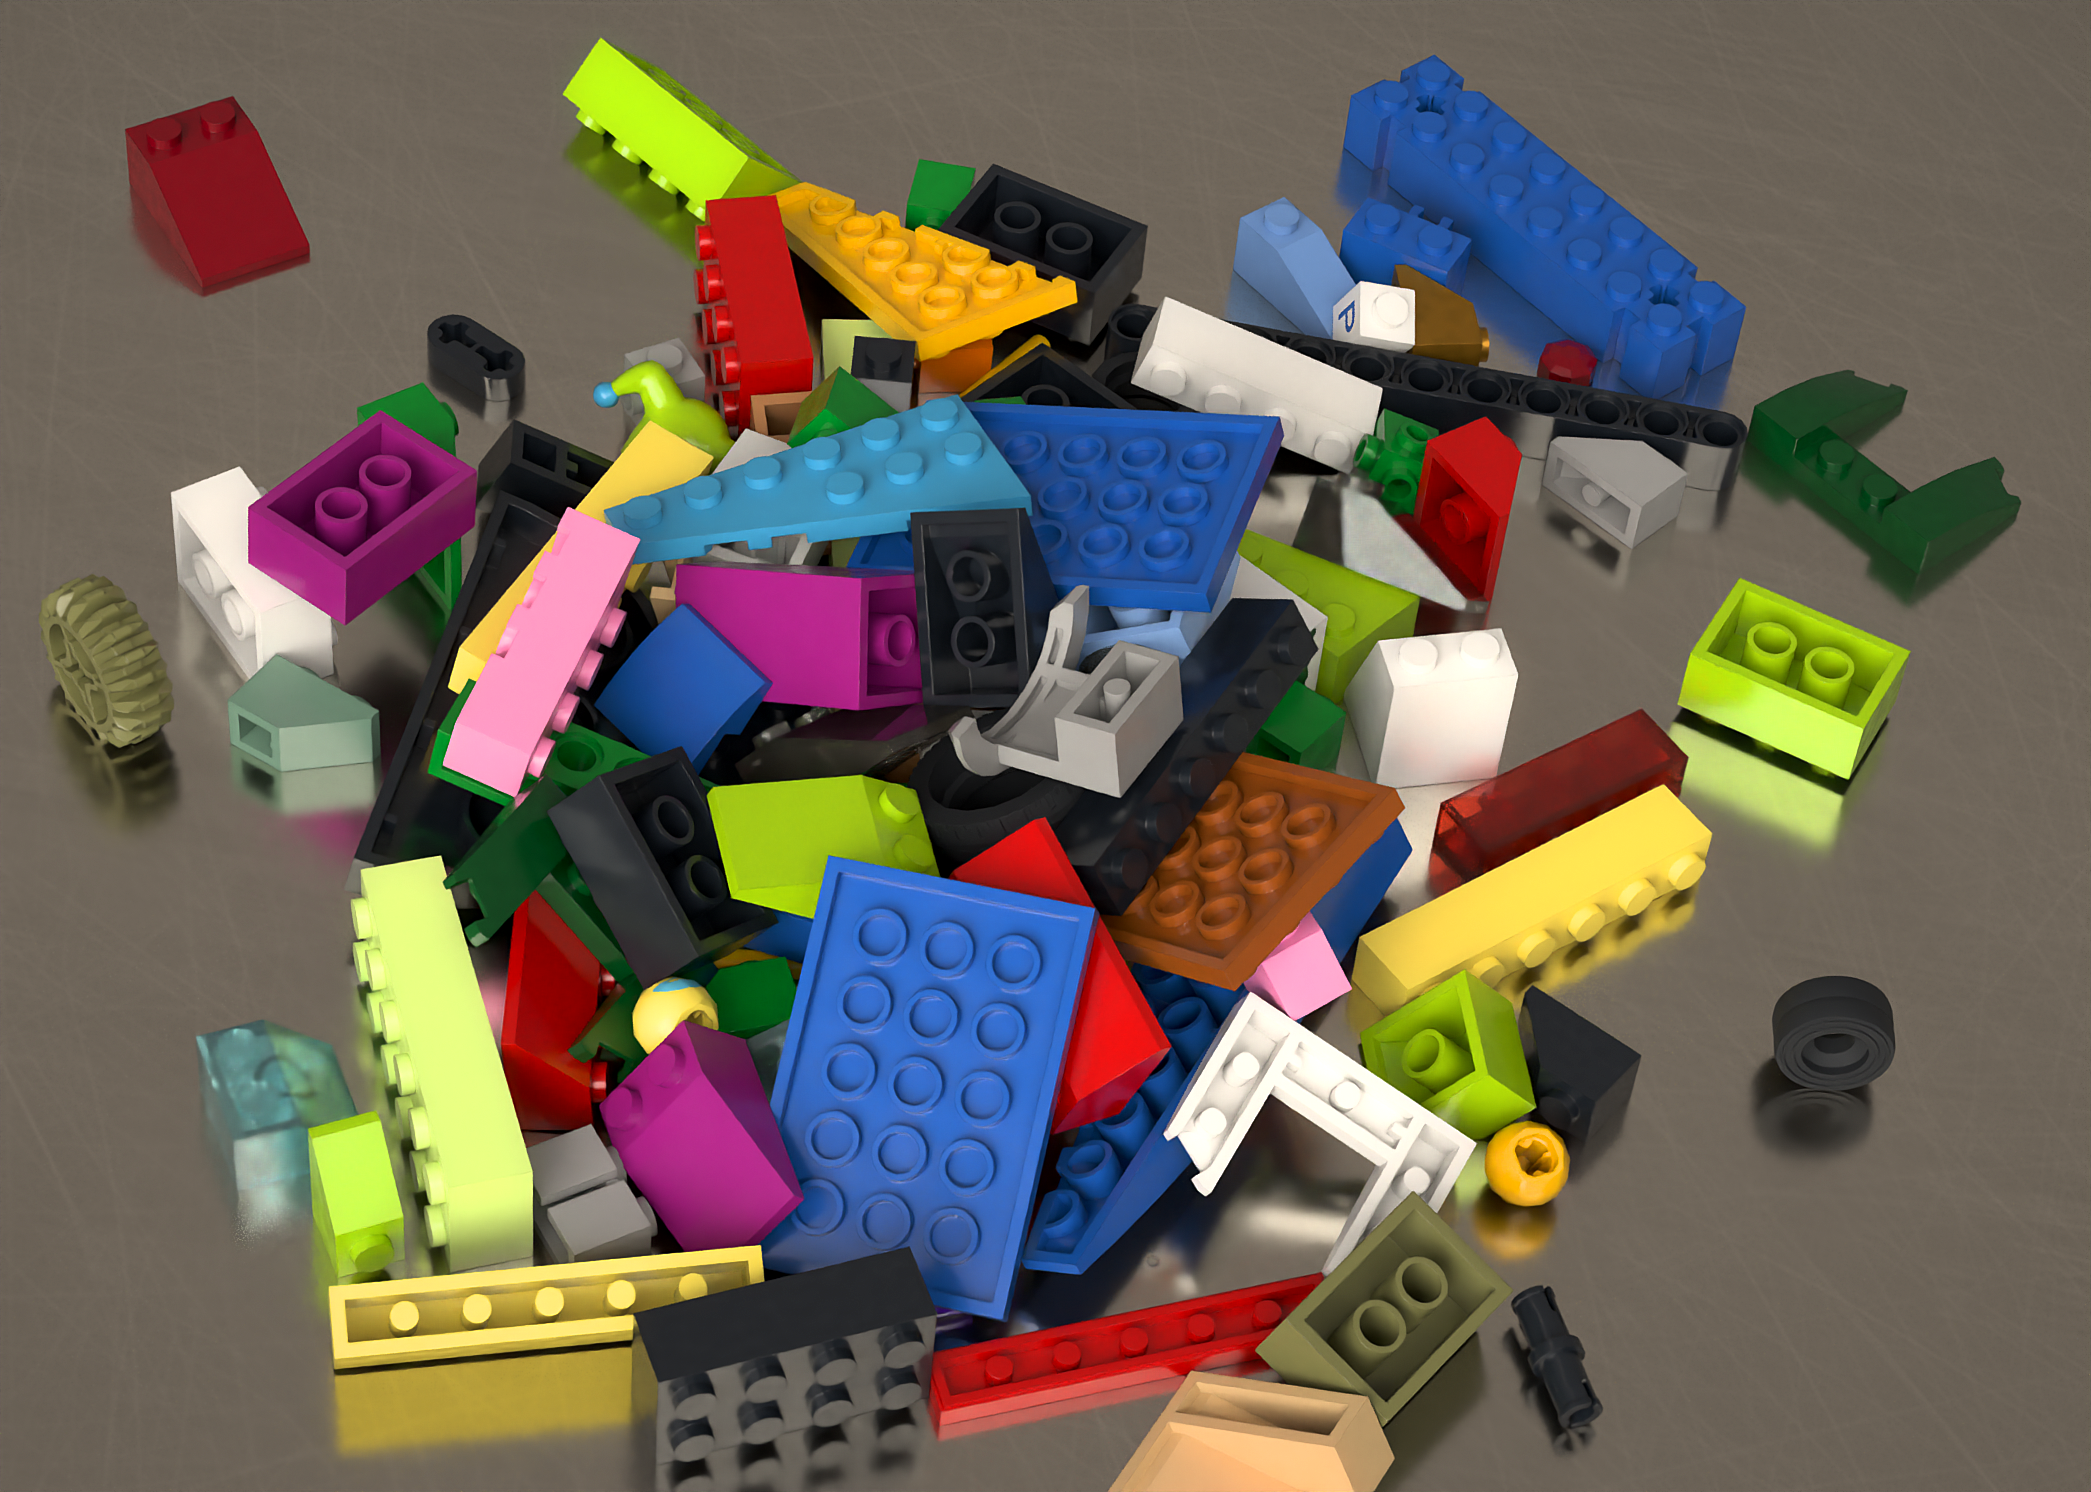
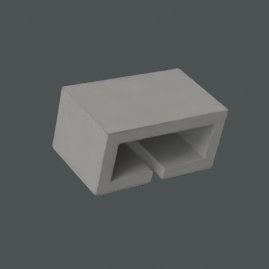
(585, 1201)

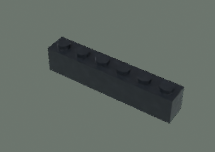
(1227, 695)

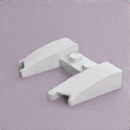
(1271, 1054)

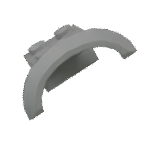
(1077, 724)

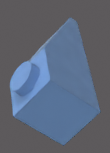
(1292, 266)

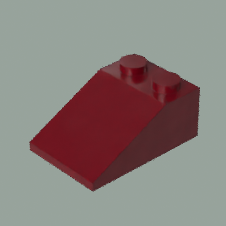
(214, 191)

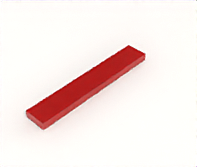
(1110, 1351)

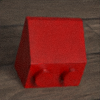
(1469, 497)

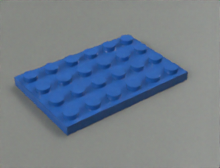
(1125, 498)
(925, 1076)

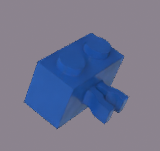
(1387, 237)

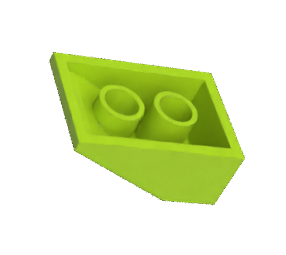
(781, 835)

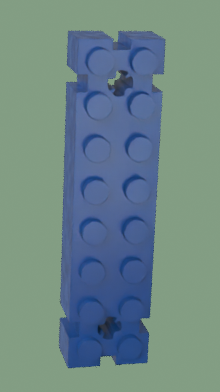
(1544, 227)

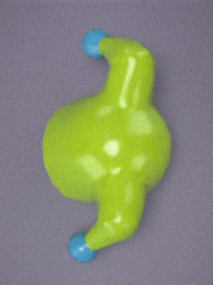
(668, 408)

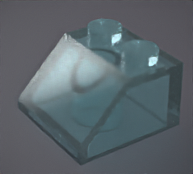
(264, 1095)

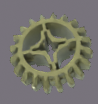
(106, 660)

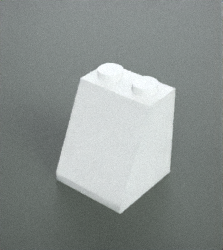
(1433, 707)

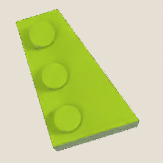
(1356, 606)

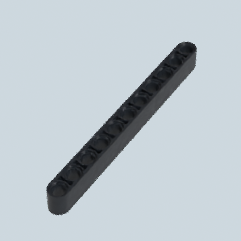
(1521, 406)

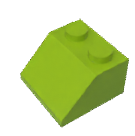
(1455, 1056)

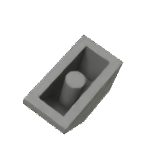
(1616, 484)

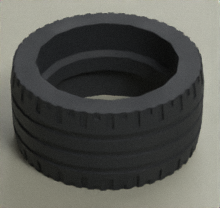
(975, 811)

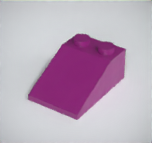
(703, 1140)

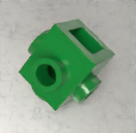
(1395, 456)

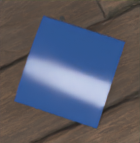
(683, 689)

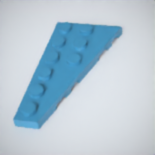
(831, 487)

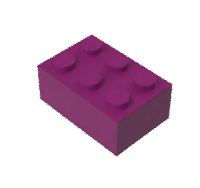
(362, 517)

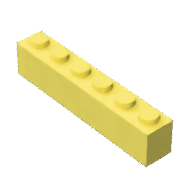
(647, 466)
(1537, 901)
(522, 1305)

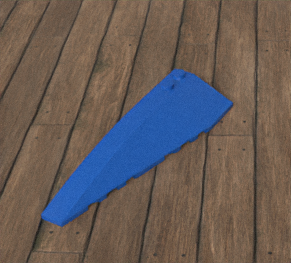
(1125, 1159)

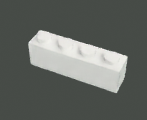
(1240, 373)

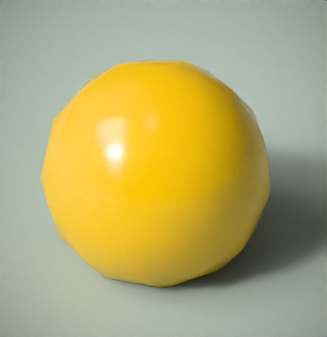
(1526, 1164)

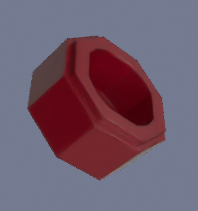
(1567, 362)

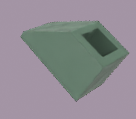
(301, 720)

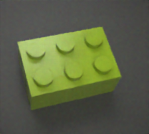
(1793, 678)

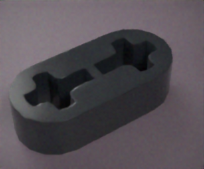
(470, 351)

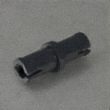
(1556, 1356)

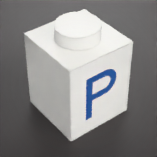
(1376, 317)

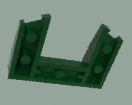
(1805, 436)
(526, 854)

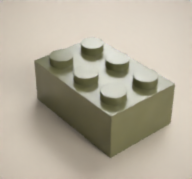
(1388, 1312)

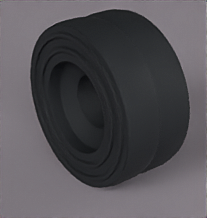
(1837, 1005)

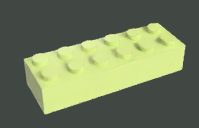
(444, 1065)

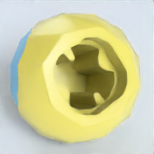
(667, 1005)

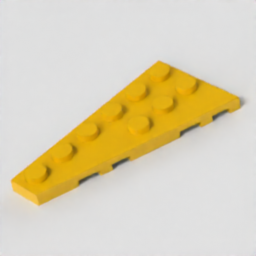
(913, 282)

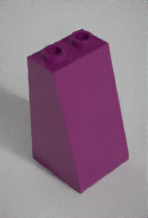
(815, 629)

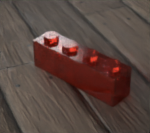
(1556, 794)

